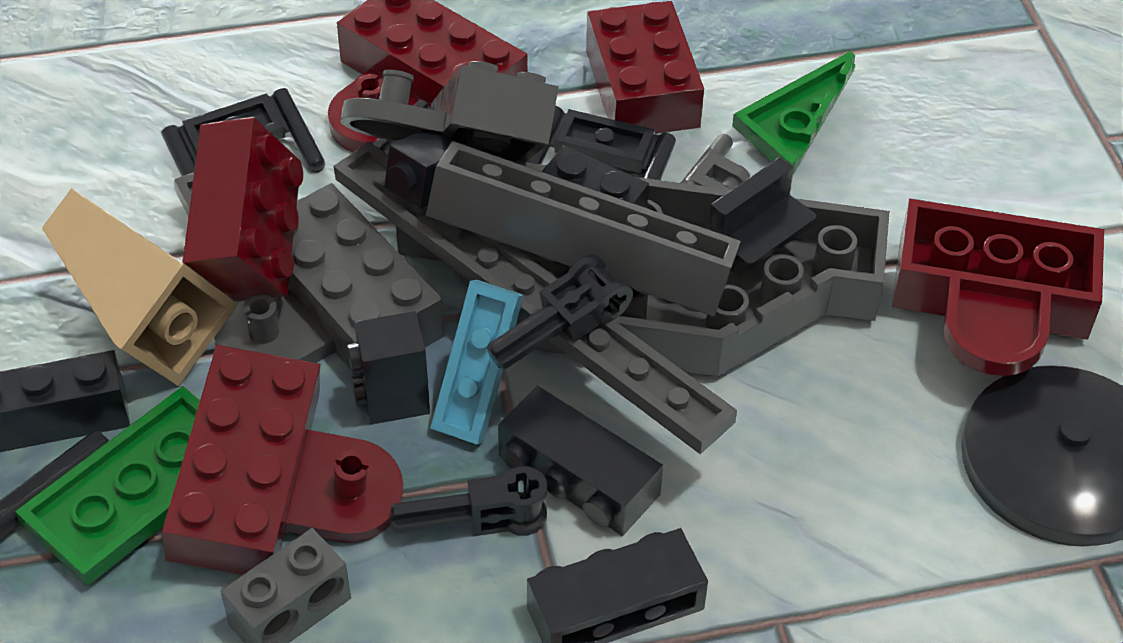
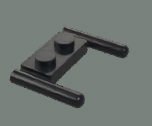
(275, 112)
(610, 142)

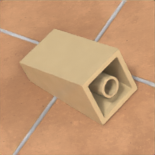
(136, 289)

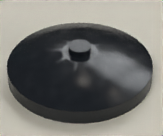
(1050, 454)

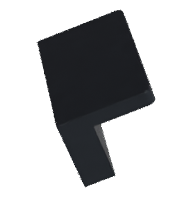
(761, 214)

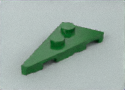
(792, 116)

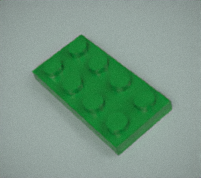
(115, 493)

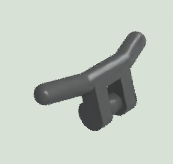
(715, 165)

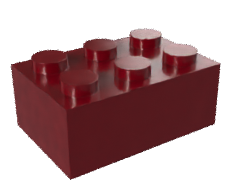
(645, 67)
(243, 210)

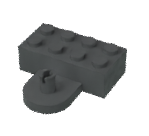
(475, 108)
(338, 278)

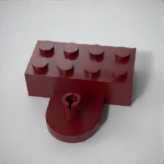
(414, 39)
(998, 281)
(265, 473)

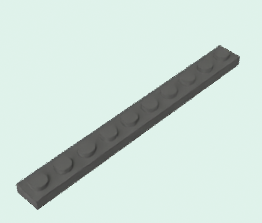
(606, 351)

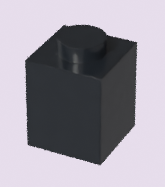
(413, 165)

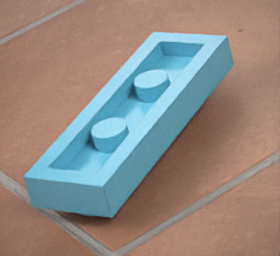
(471, 374)

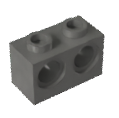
(287, 592)

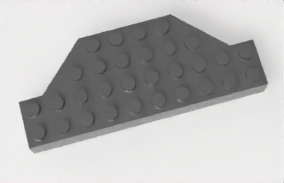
(822, 272)

